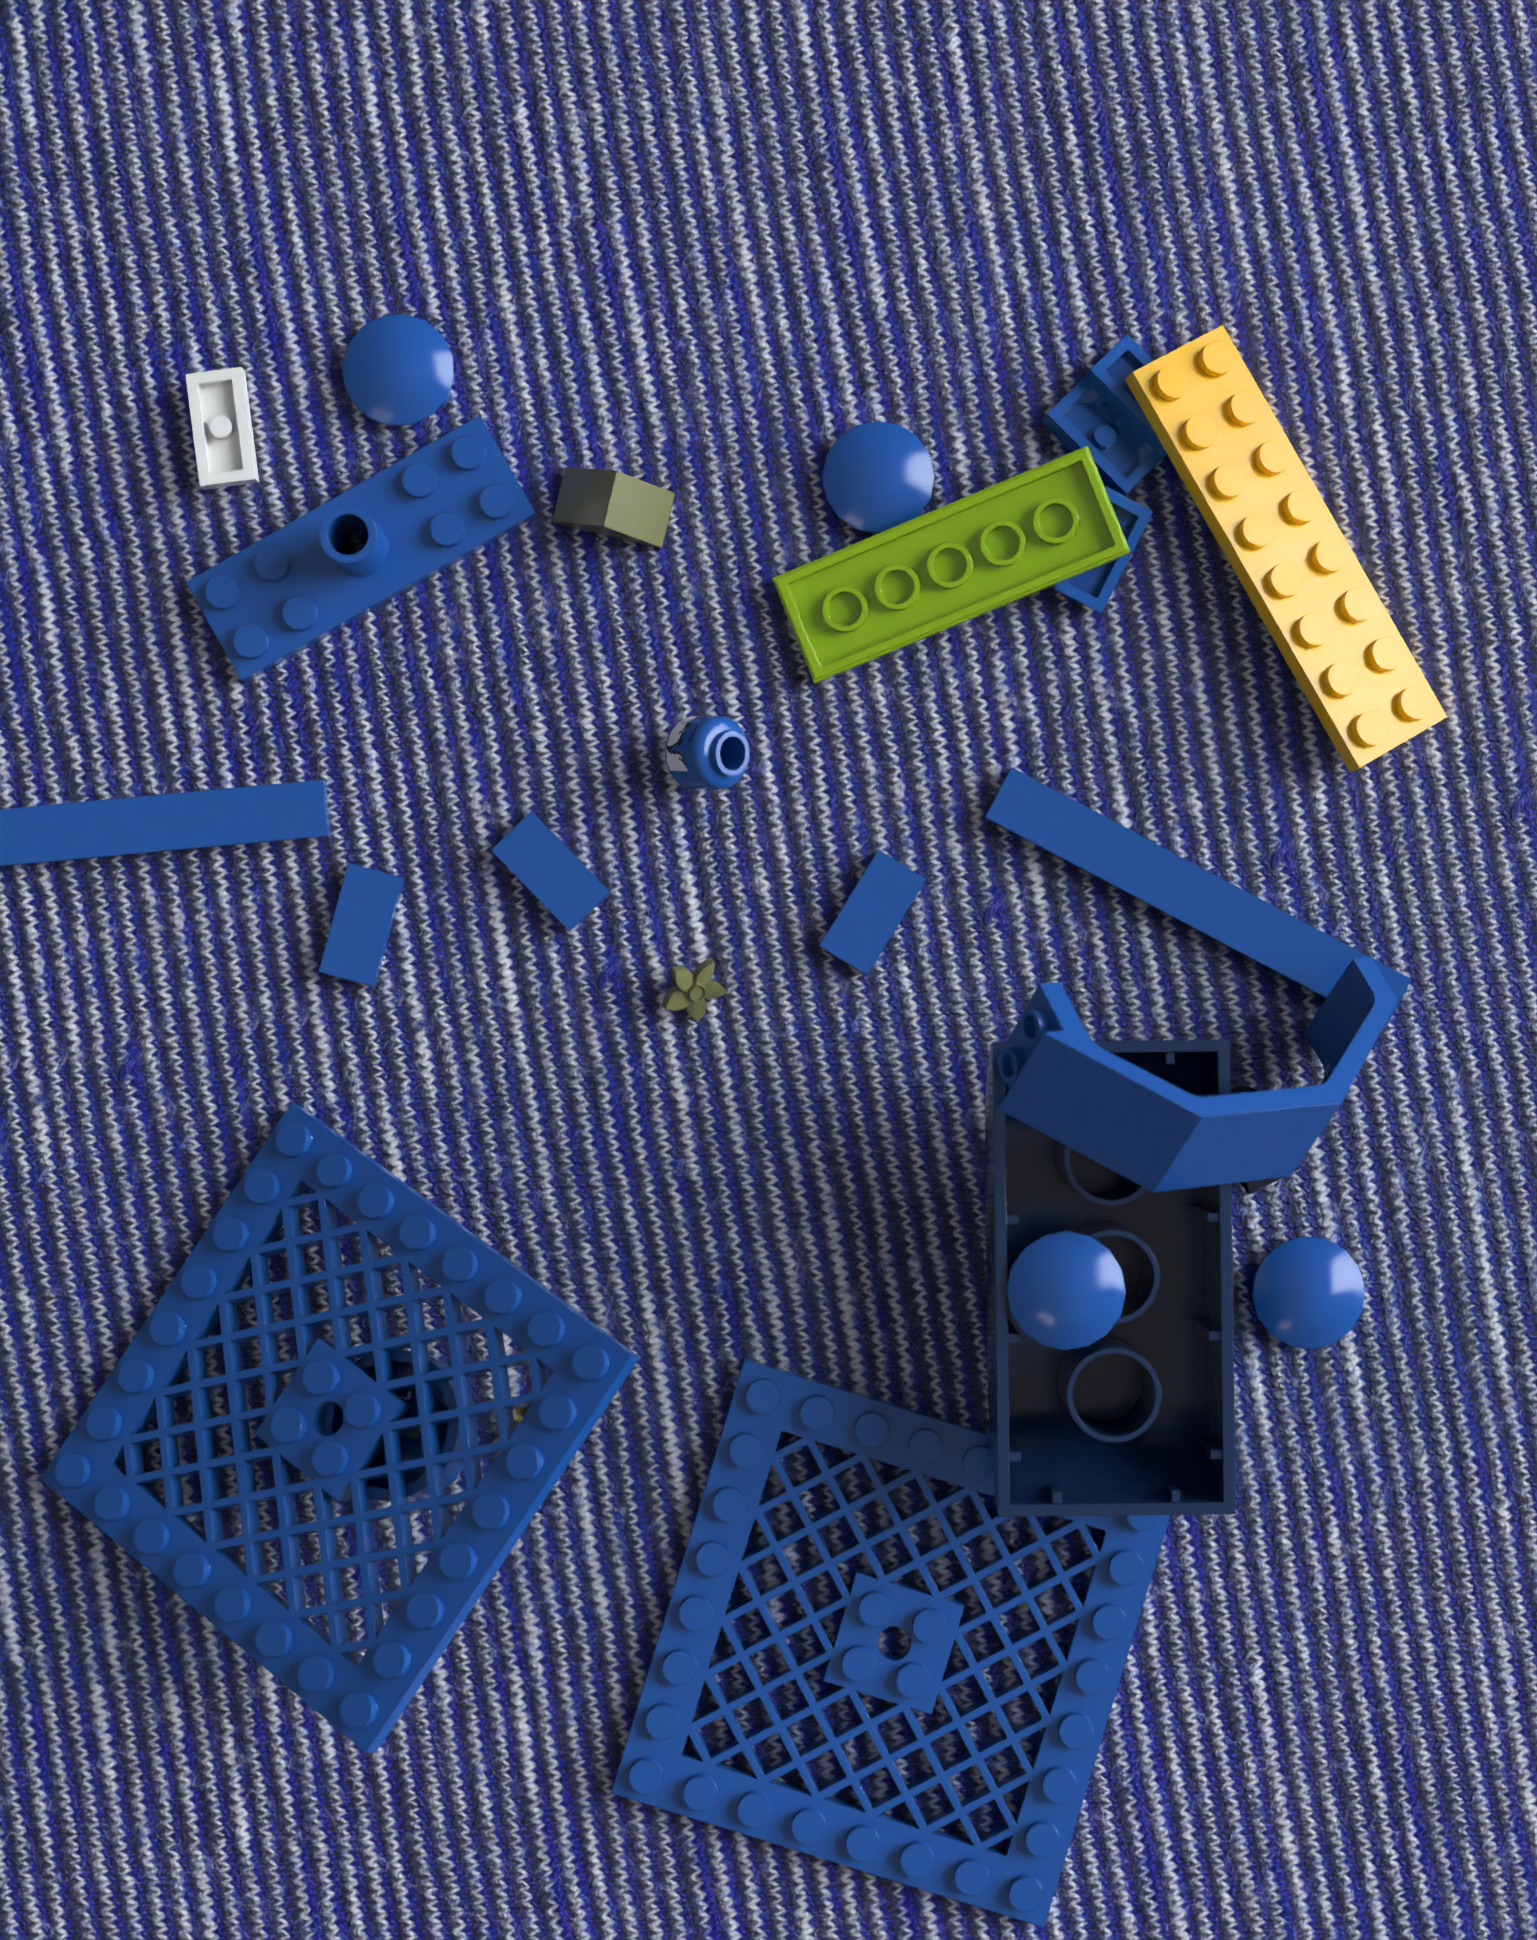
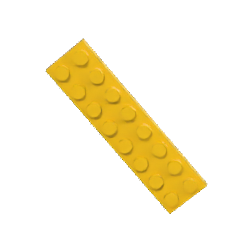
(1285, 548)

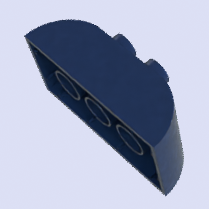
(1150, 1406)

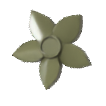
(692, 989)

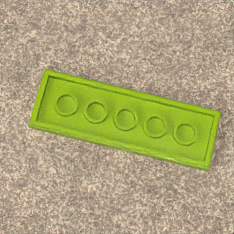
(951, 565)

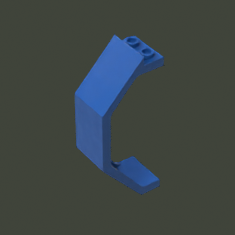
(1169, 1136)

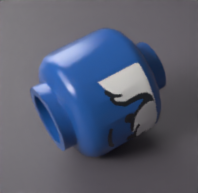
(707, 752)

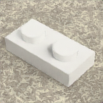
(222, 428)

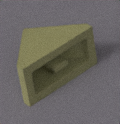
(613, 506)

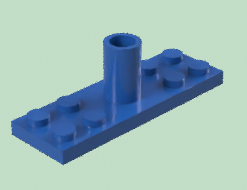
(417, 523)

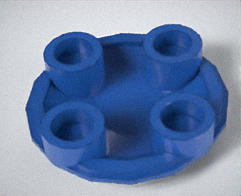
(398, 370)
(877, 476)
(1066, 1290)
(1308, 1292)

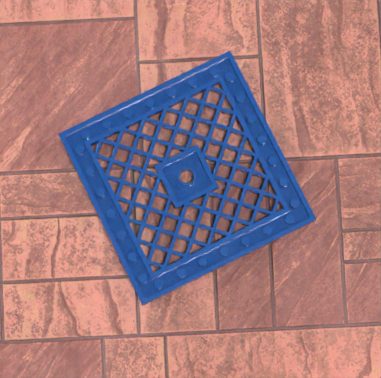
(88, 1470)
(809, 1820)

